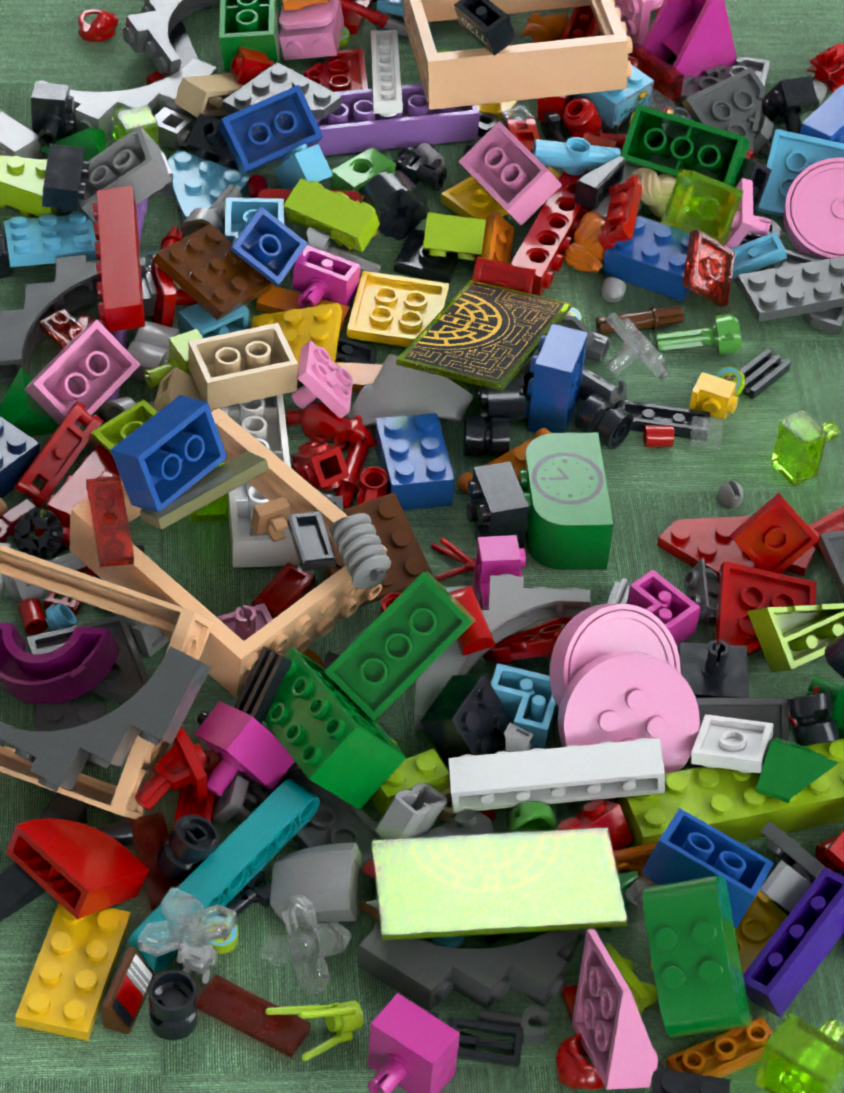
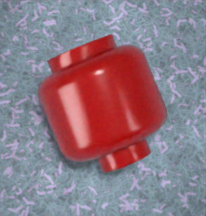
(581, 116)

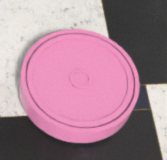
(816, 210)
(605, 631)
(630, 699)

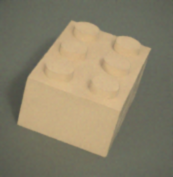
(243, 366)

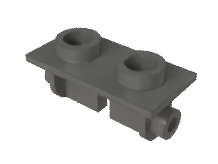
(703, 590)

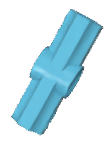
(574, 155)

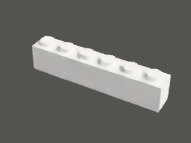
(557, 775)

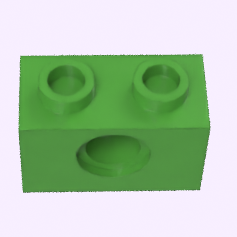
(360, 170)

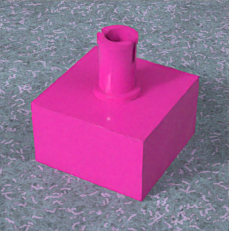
(244, 749)
(411, 1049)

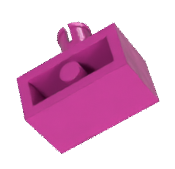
(324, 277)

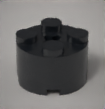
(396, 202)
(503, 403)

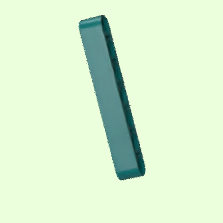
(241, 856)

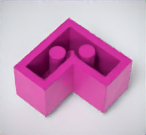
(495, 557)
(666, 603)

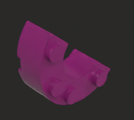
(57, 674)

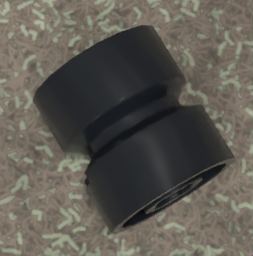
(599, 416)
(486, 436)
(820, 729)
(187, 847)
(173, 1005)

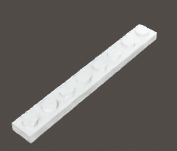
(386, 73)

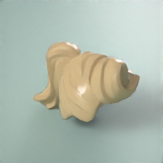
(655, 189)

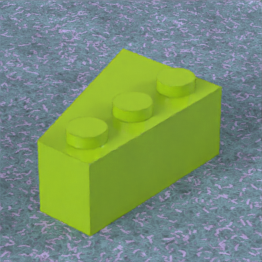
(796, 632)

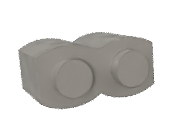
(151, 347)
(411, 813)

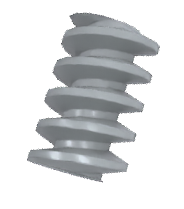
(361, 550)

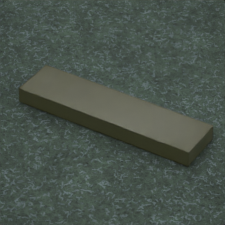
(209, 488)

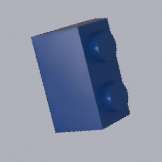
(268, 245)

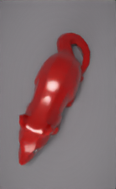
(323, 424)

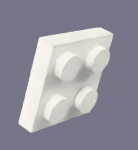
(732, 744)

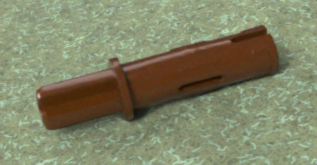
(645, 319)

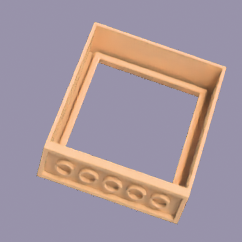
(519, 69)
(296, 627)
(189, 636)

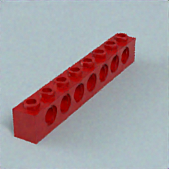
(555, 228)

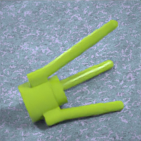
(339, 1018)

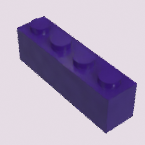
(798, 945)

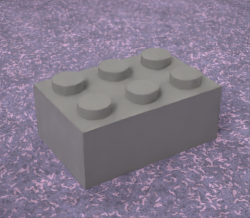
(128, 162)

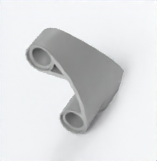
(409, 392)

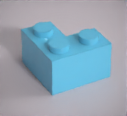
(527, 701)

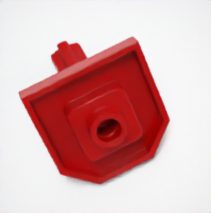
(175, 770)

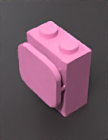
(311, 31)

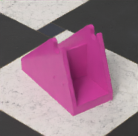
(694, 33)

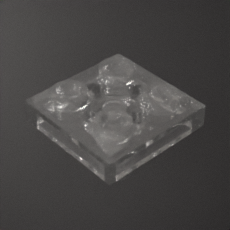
(635, 347)

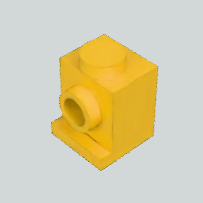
(714, 396)

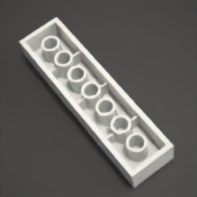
(267, 424)

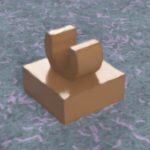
(271, 518)

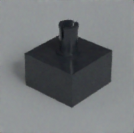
(715, 669)

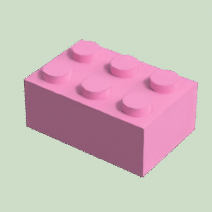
(510, 173)
(83, 372)

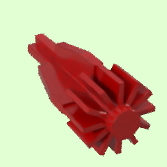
(829, 67)

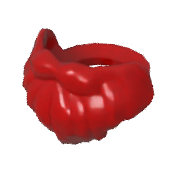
(100, 29)
(573, 1068)

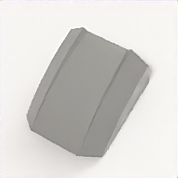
(322, 875)

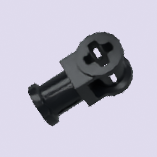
(418, 169)

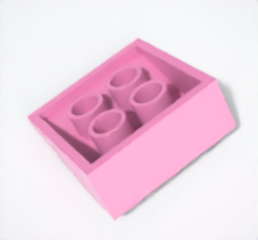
(611, 1022)

